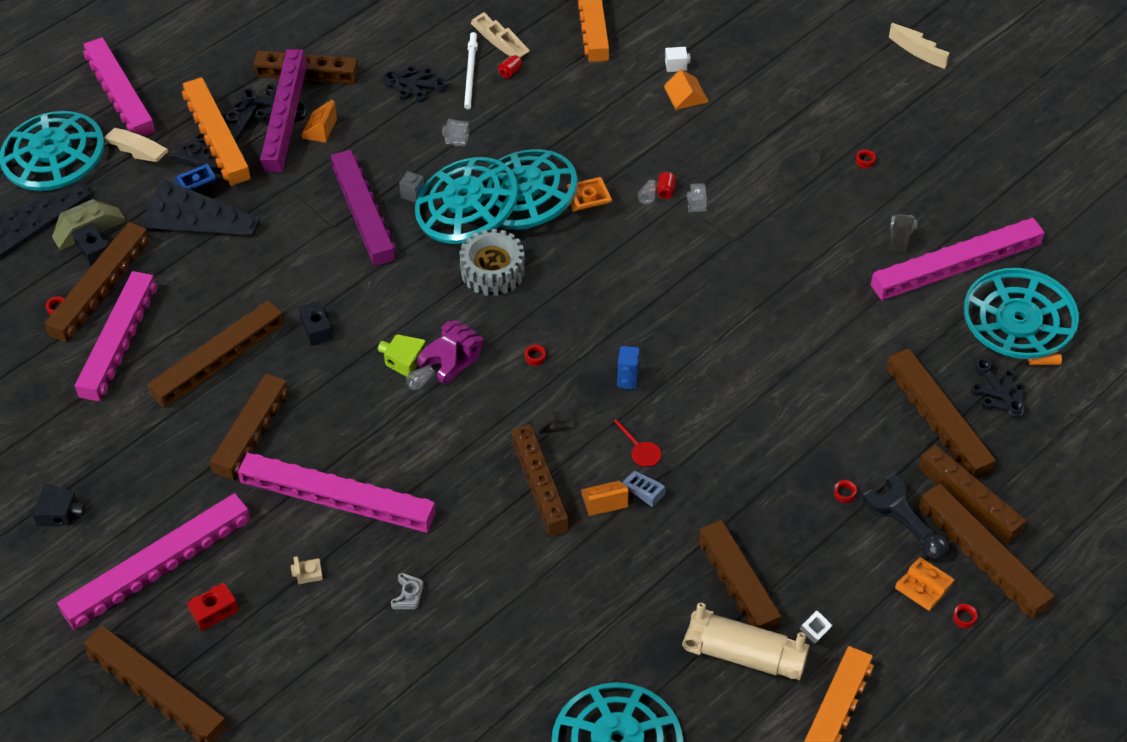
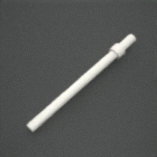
(472, 48)

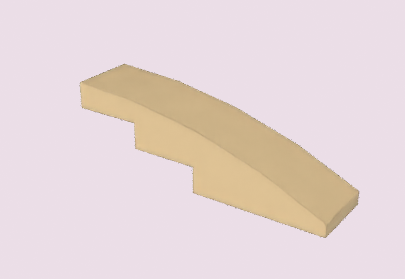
(499, 37)
(918, 46)
(136, 144)

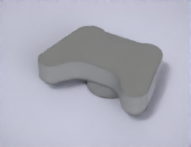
(410, 593)

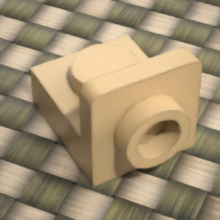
(306, 571)

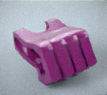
(454, 350)

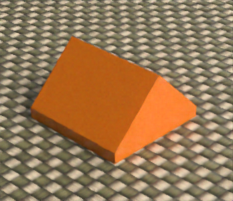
(685, 91)
(321, 123)
(590, 194)
(605, 497)

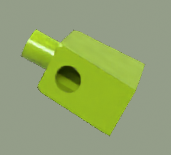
(402, 353)

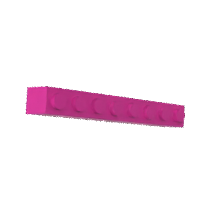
(118, 87)
(115, 336)

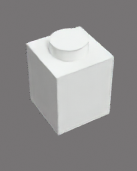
(676, 59)
(815, 627)

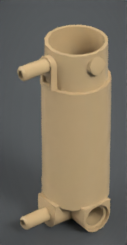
(745, 644)

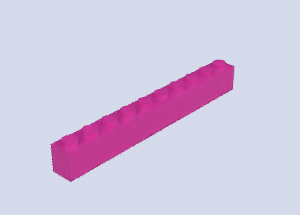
(957, 258)
(337, 492)
(153, 561)

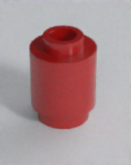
(510, 66)
(666, 185)

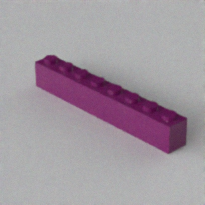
(284, 111)
(362, 208)

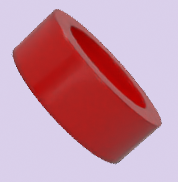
(865, 164)
(50, 302)
(535, 362)
(848, 484)
(968, 608)

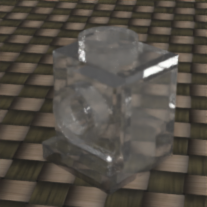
(697, 198)

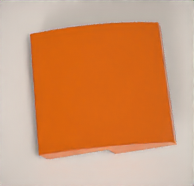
(924, 583)

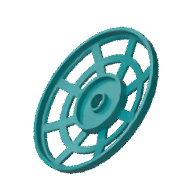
(46, 153)
(533, 185)
(472, 200)
(1021, 307)
(616, 722)

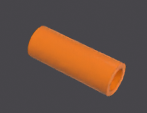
(1054, 359)

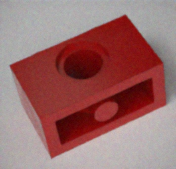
(208, 616)

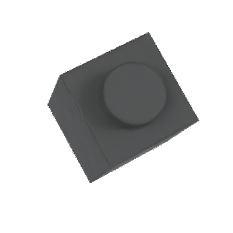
(411, 186)

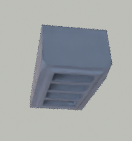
(651, 499)

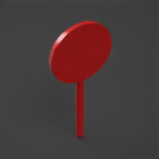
(643, 454)

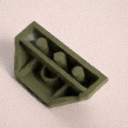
(98, 213)

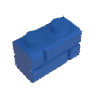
(196, 179)
(628, 367)

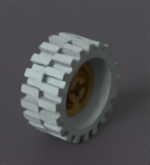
(492, 262)

